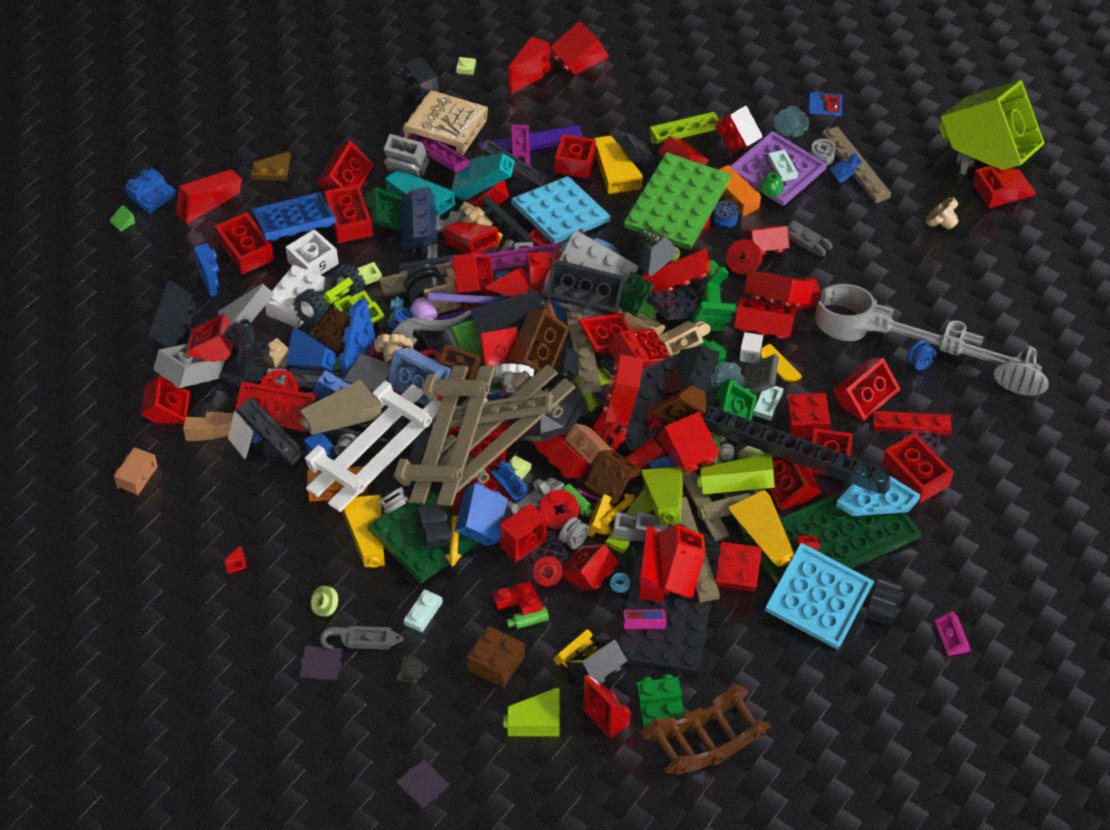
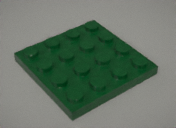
(401, 537)

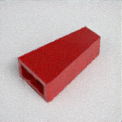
(206, 194)

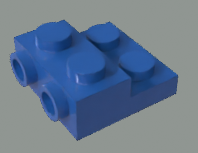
(149, 190)
(207, 267)

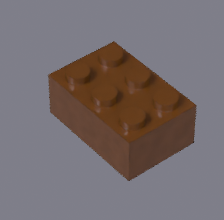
(539, 340)

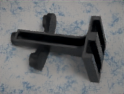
(245, 366)

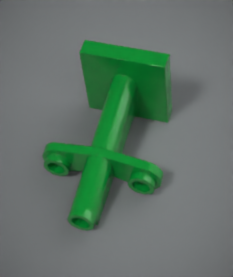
(712, 310)

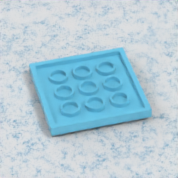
(560, 209)
(819, 596)

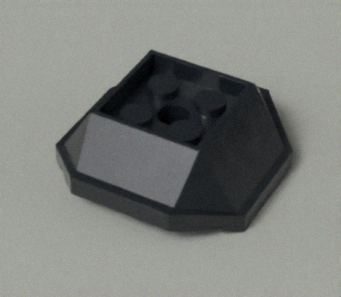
(550, 427)

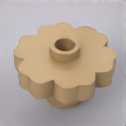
(943, 214)
(474, 215)
(389, 343)

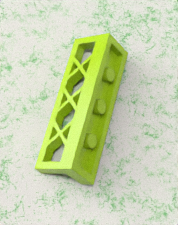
(683, 127)

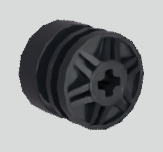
(421, 278)

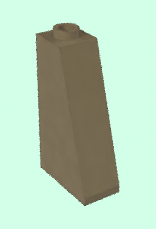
(341, 409)

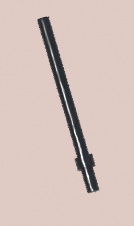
(439, 260)

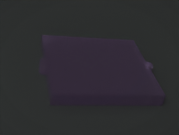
(321, 663)
(423, 783)

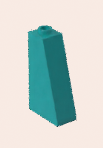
(482, 174)
(402, 183)

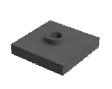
(761, 374)

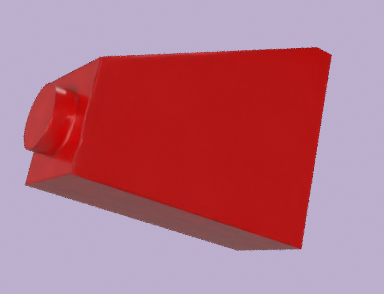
(471, 237)

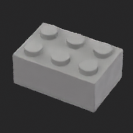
(183, 369)

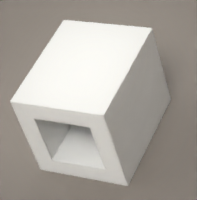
(751, 347)

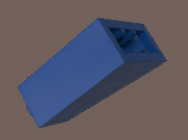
(309, 353)

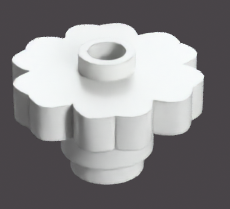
(510, 372)

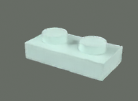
(782, 165)
(768, 403)
(423, 611)

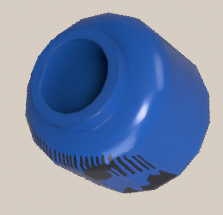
(397, 316)

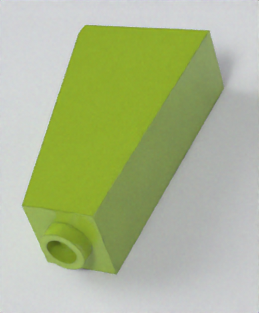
(738, 475)
(665, 493)

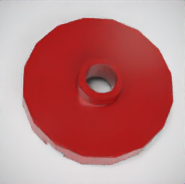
(751, 260)

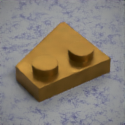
(272, 168)

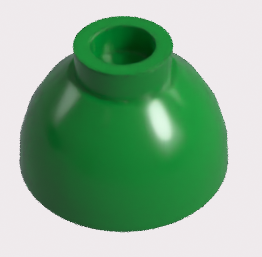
(771, 185)

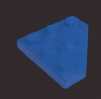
(357, 336)

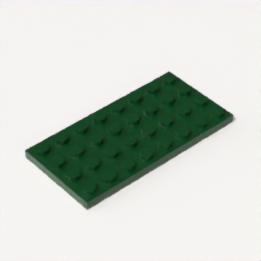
(840, 535)

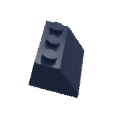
(418, 219)

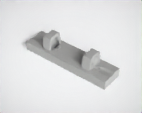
(534, 497)

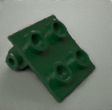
(634, 293)

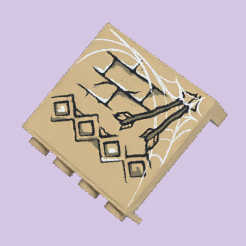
(447, 120)

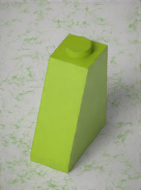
(534, 716)

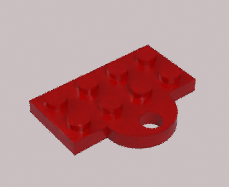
(279, 401)

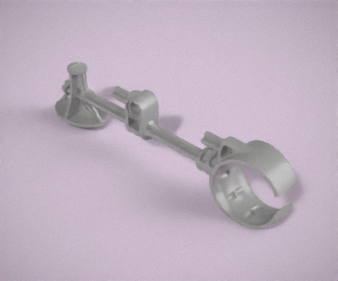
(1011, 372)

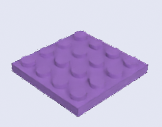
(756, 165)

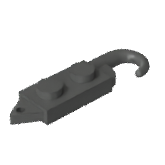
(362, 637)

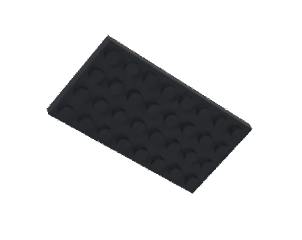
(682, 642)

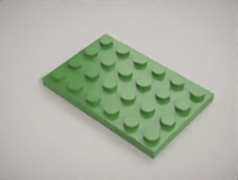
(678, 200)

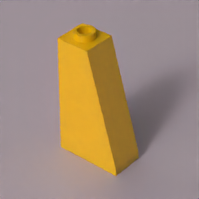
(616, 168)
(358, 515)
(763, 524)

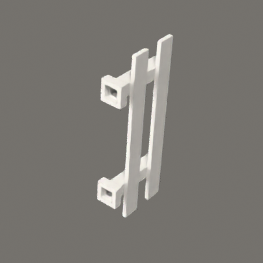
(337, 469)

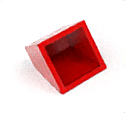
(578, 49)
(689, 443)

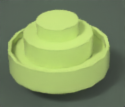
(324, 601)

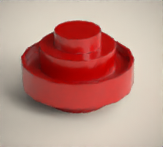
(547, 571)

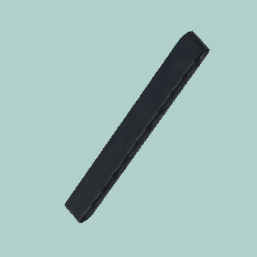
(799, 449)

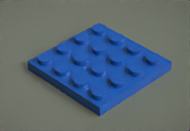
(294, 216)

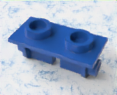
(513, 485)

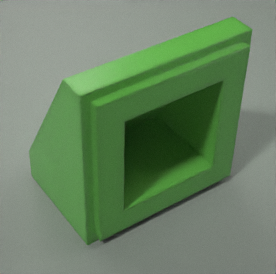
(122, 218)

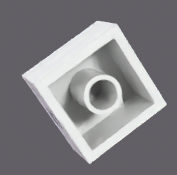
(312, 253)

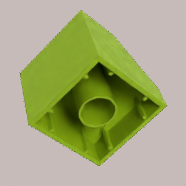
(994, 126)

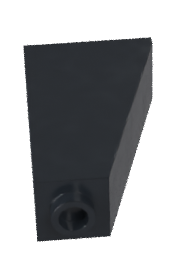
(506, 313)

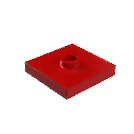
(497, 346)

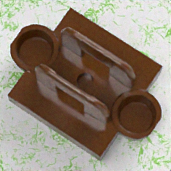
(331, 329)

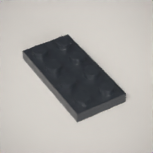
(674, 303)

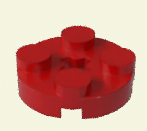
(557, 498)

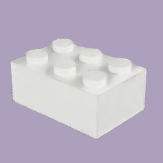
(292, 284)

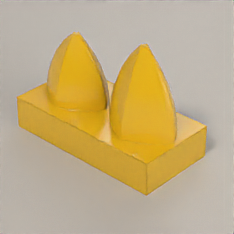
(600, 511)
(578, 644)

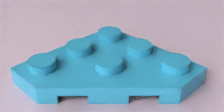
(861, 501)

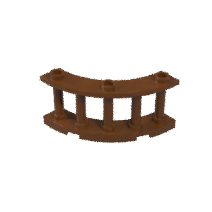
(663, 728)

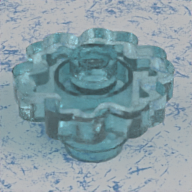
(791, 122)
(724, 372)

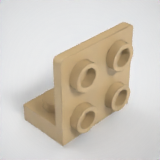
(448, 287)

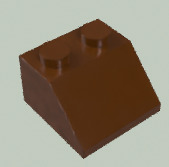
(681, 405)

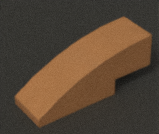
(211, 427)

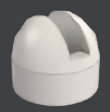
(726, 451)

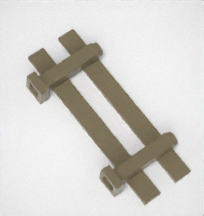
(523, 385)
(452, 474)
(712, 511)

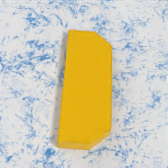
(785, 369)

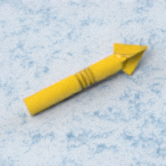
(628, 501)
(453, 555)

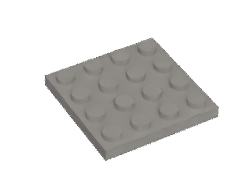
(589, 253)

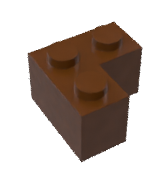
(454, 356)

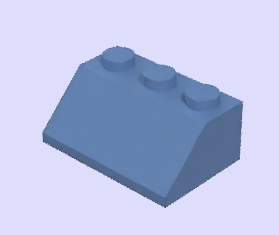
(411, 368)

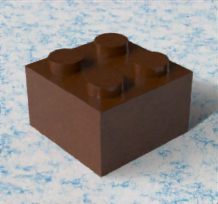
(496, 656)

